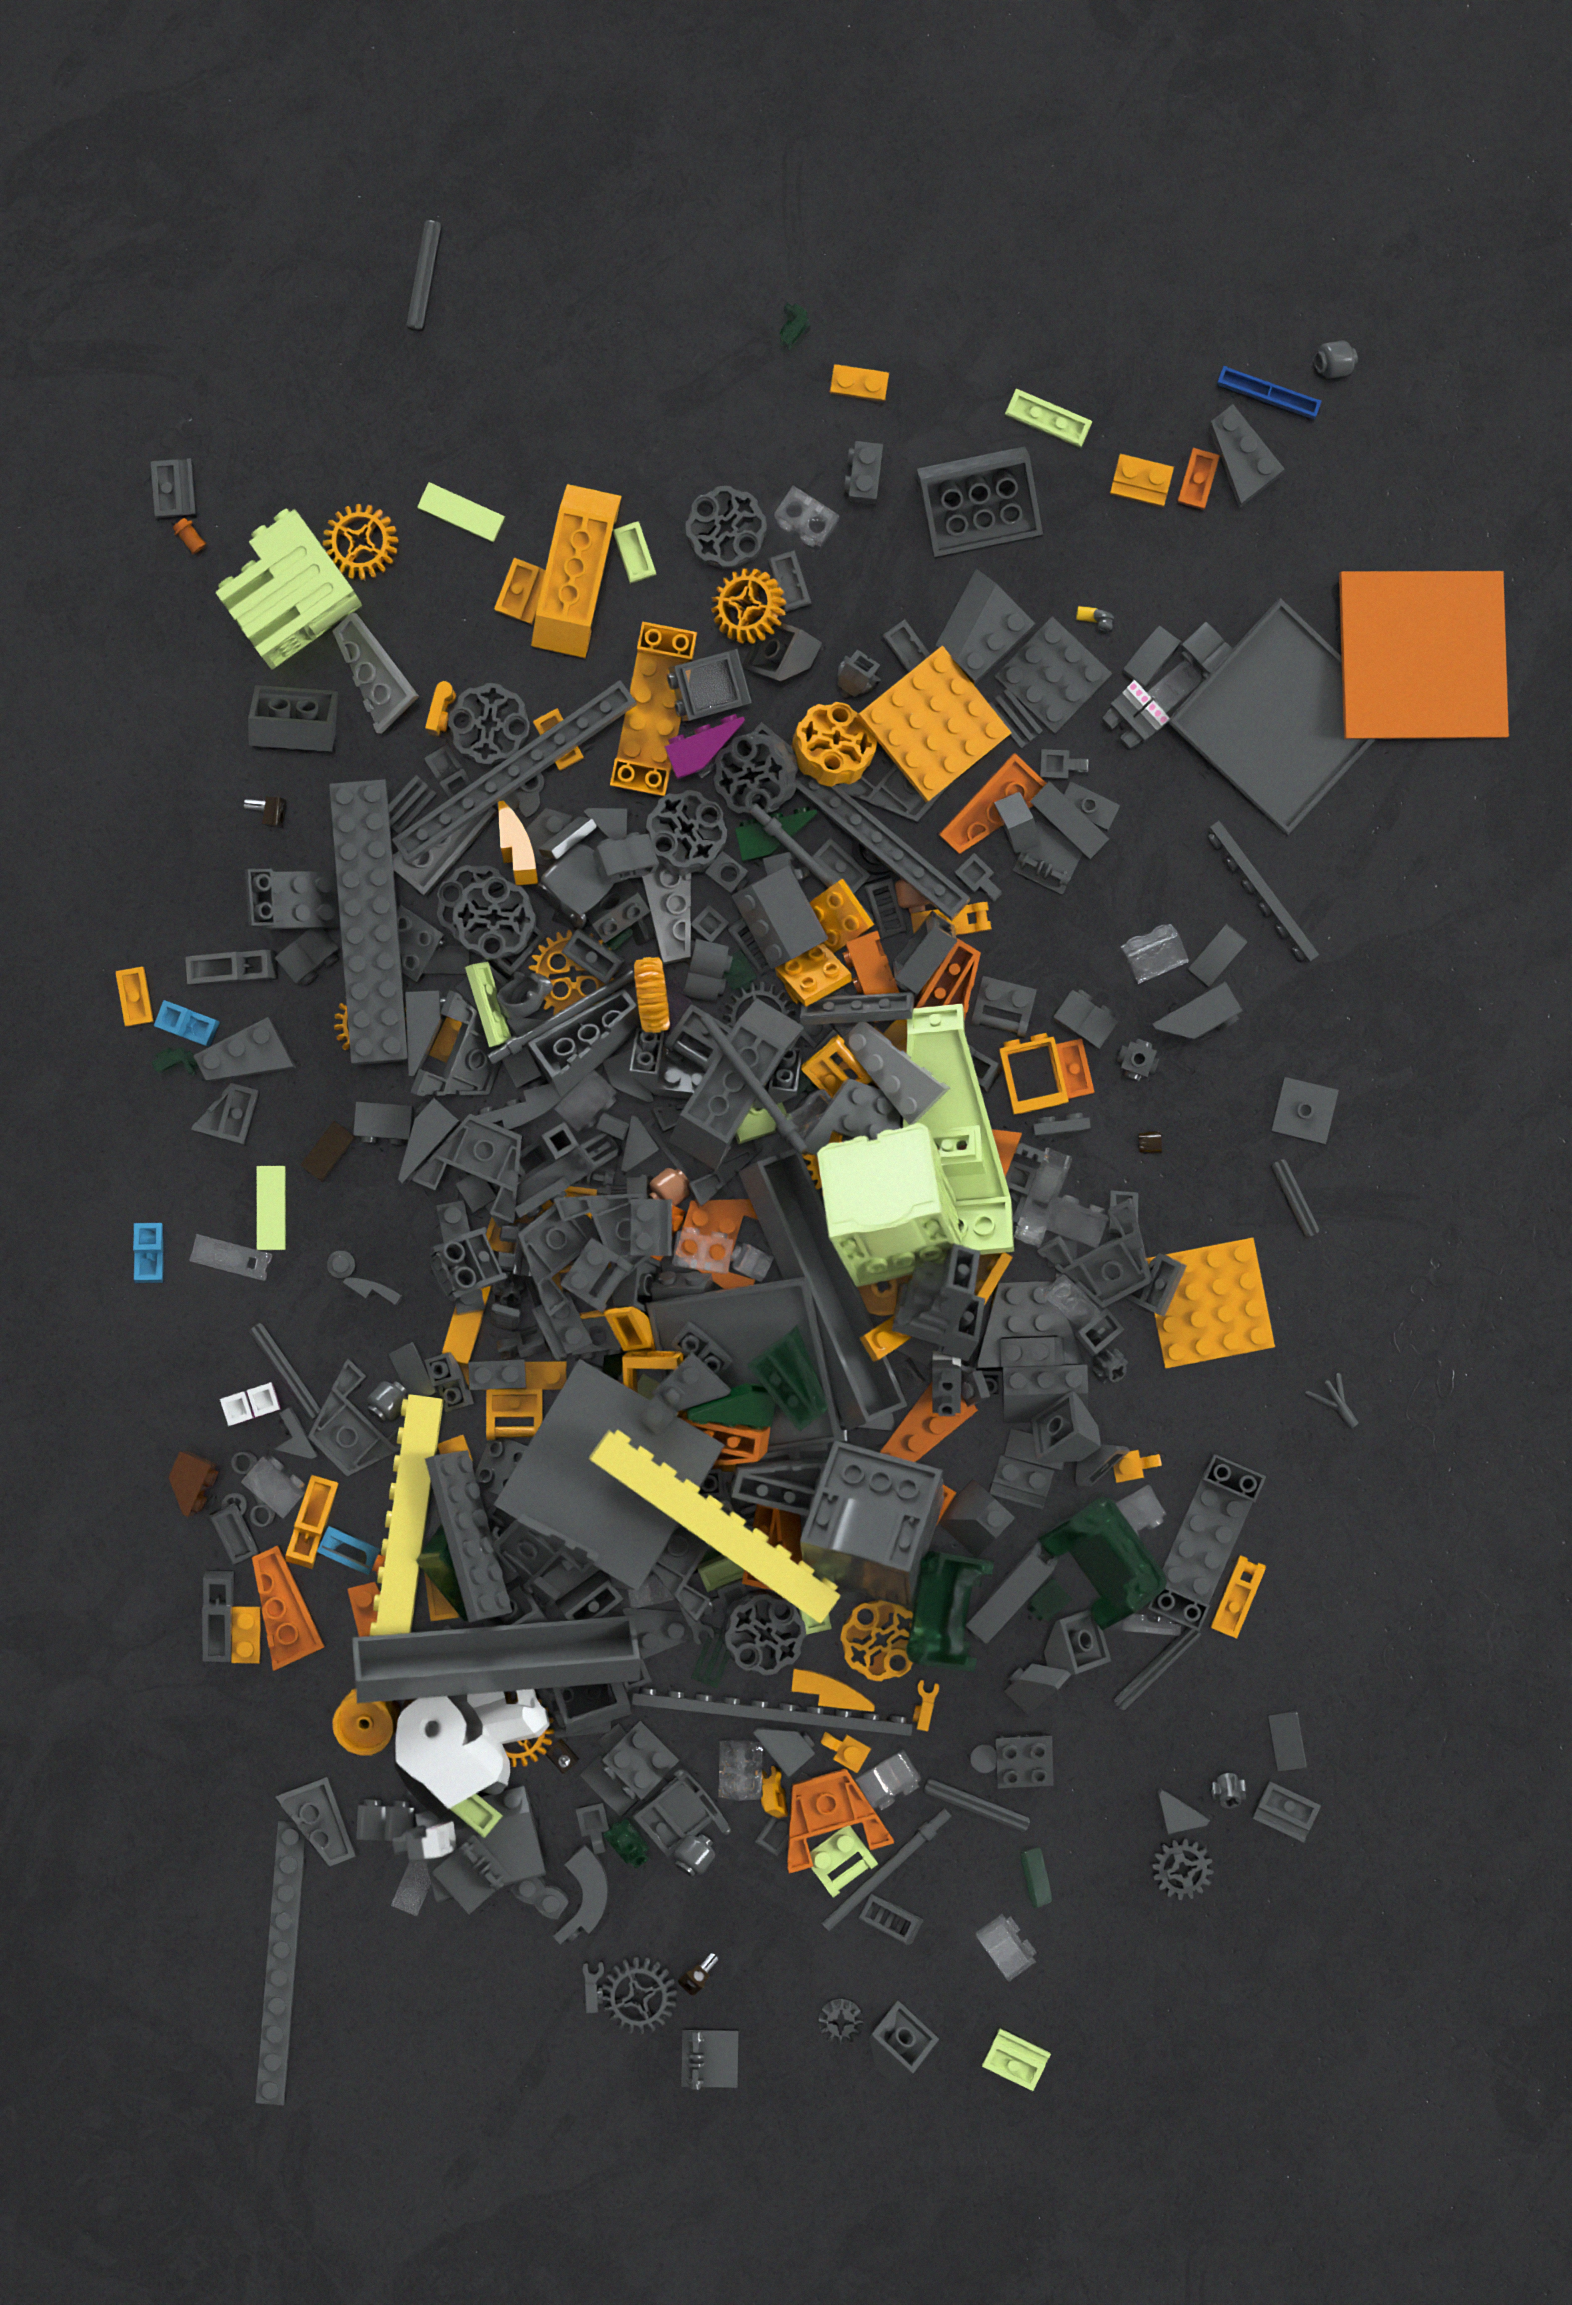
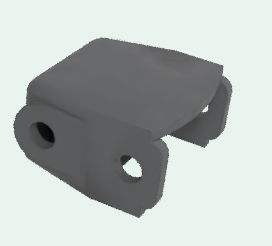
(573, 884)

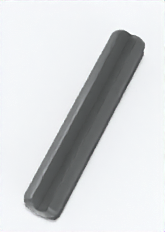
(1295, 1198)

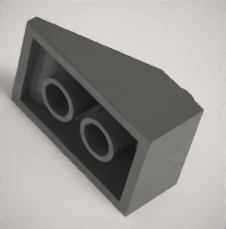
(423, 1026)
(427, 1135)

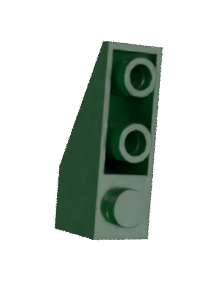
(757, 844)
(743, 1405)

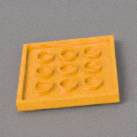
(934, 724)
(1216, 1306)

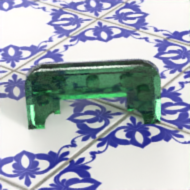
(1110, 1558)
(943, 1609)

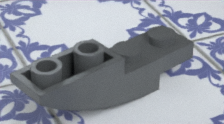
(539, 1101)

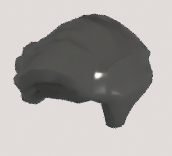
(523, 994)

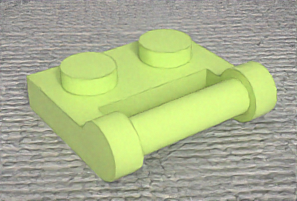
(834, 1852)

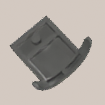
(678, 1811)

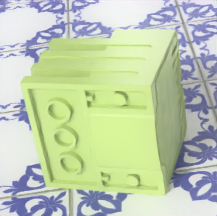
(289, 592)
(888, 1203)

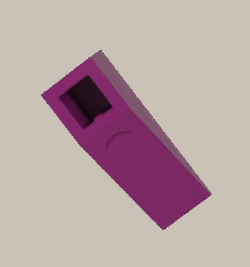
(695, 752)

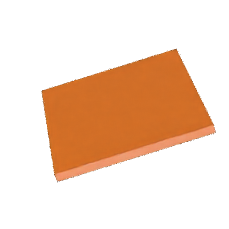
(1423, 654)

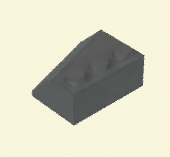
(983, 627)
(1203, 1014)

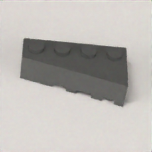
(585, 1041)

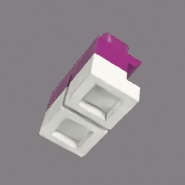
(250, 1404)

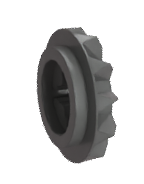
(831, 2011)

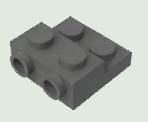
(636, 1288)
(638, 1762)

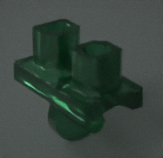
(627, 1843)

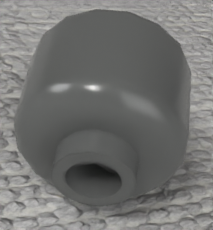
(1335, 359)
(386, 1401)
(694, 1855)

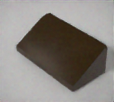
(328, 1151)

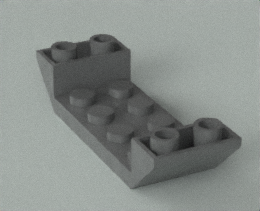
(292, 899)
(678, 1077)
(723, 1095)
(1206, 1540)

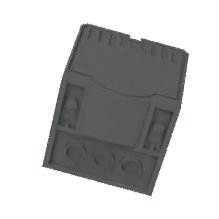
(872, 1522)

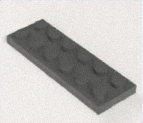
(468, 1535)

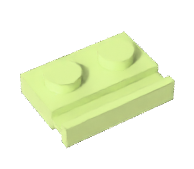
(1016, 2059)

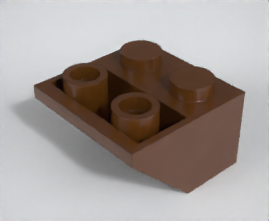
(190, 1479)

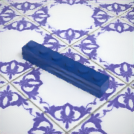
(1269, 393)

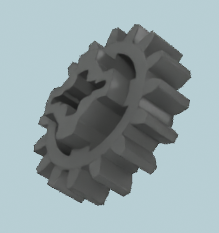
(1186, 1880)

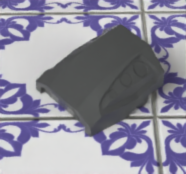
(465, 1264)

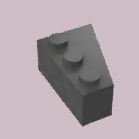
(1244, 455)
(246, 1053)
(779, 1484)

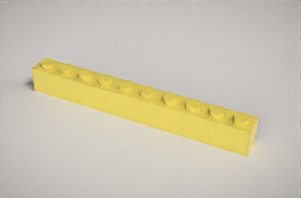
(408, 1516)
(715, 1526)

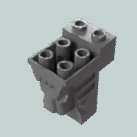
(941, 1303)

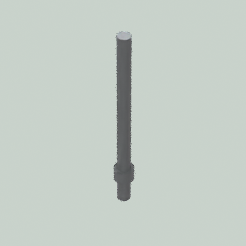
(773, 828)
(515, 1044)
(785, 1127)
(926, 1832)

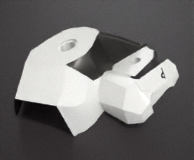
(455, 1742)

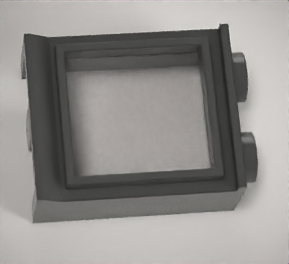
(708, 685)

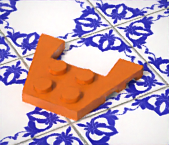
(722, 1217)
(828, 1805)

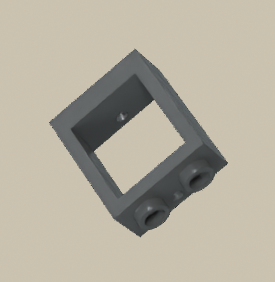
(924, 953)
(593, 1718)

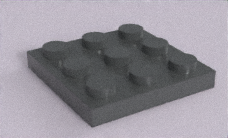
(1053, 675)

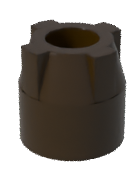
(1150, 1142)

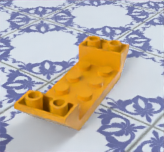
(574, 571)
(650, 724)

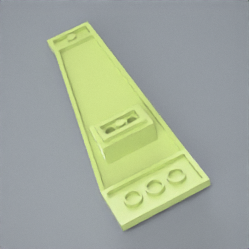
(960, 1118)

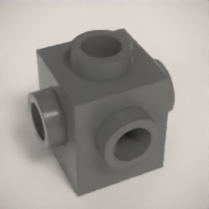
(1133, 1070)

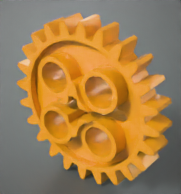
(544, 968)

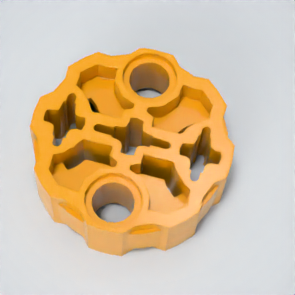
(833, 744)
(854, 1629)

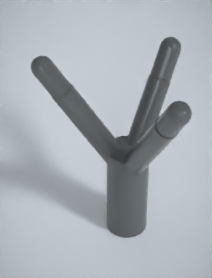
(1339, 1403)

